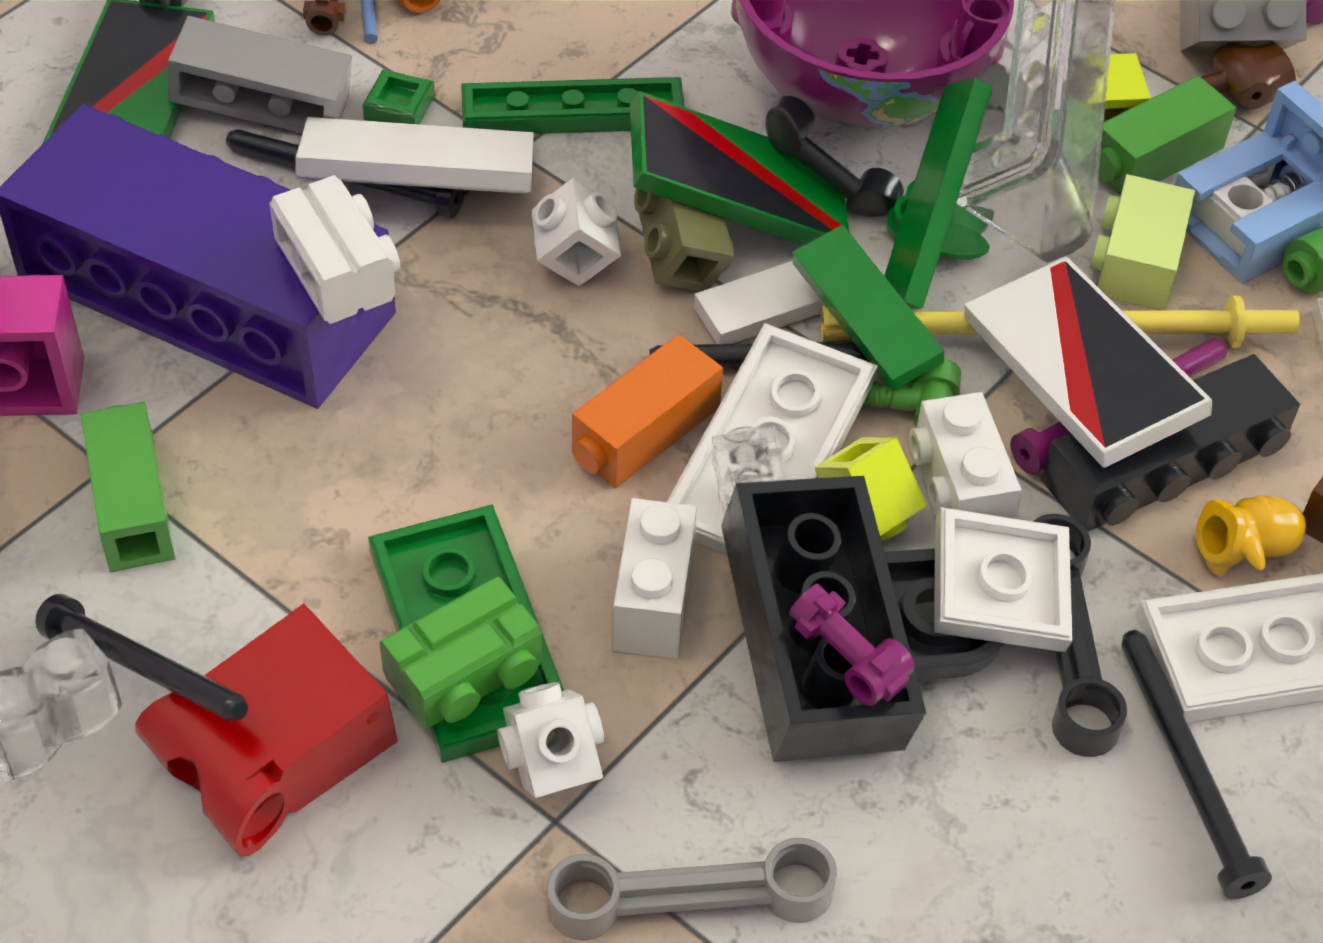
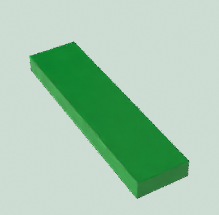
(560, 104)
(936, 189)

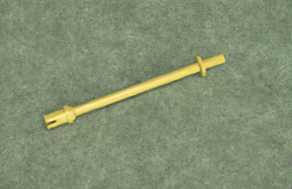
(1231, 322)

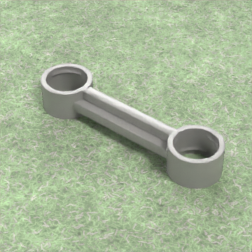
(691, 888)

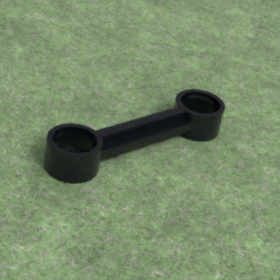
(1080, 665)

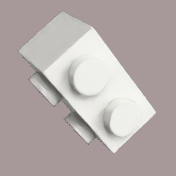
(963, 457)

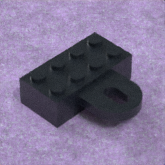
(825, 533)

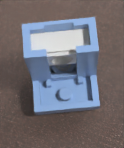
(1261, 189)

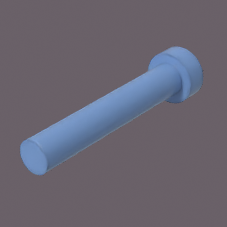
(369, 21)

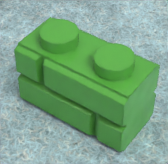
(462, 653)

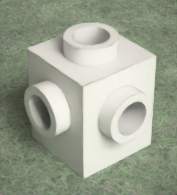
(576, 232)
(571, 754)

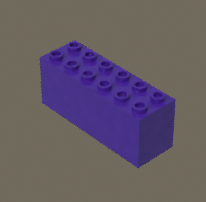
(177, 253)

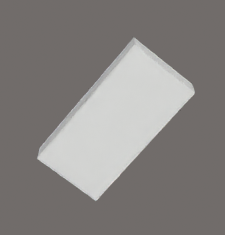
(743, 305)

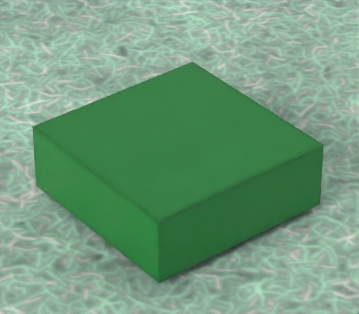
(398, 98)

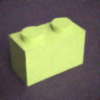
(1144, 241)

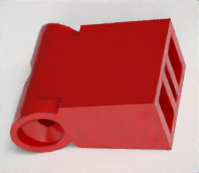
(305, 730)

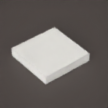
(1002, 580)

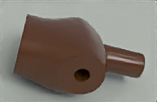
(1250, 73)

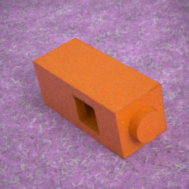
(646, 411)

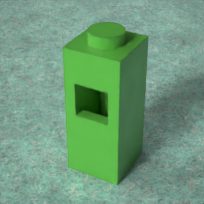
(1165, 133)
(127, 486)

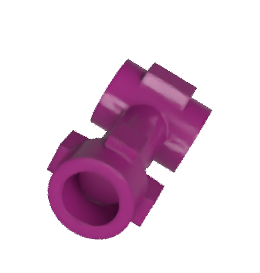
(874, 671)

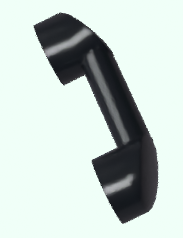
(787, 129)

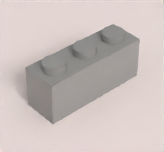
(256, 75)

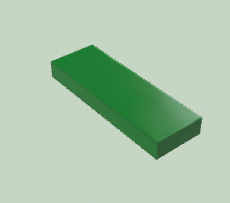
(868, 307)

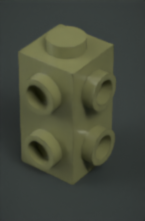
(682, 242)

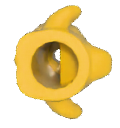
(1248, 530)

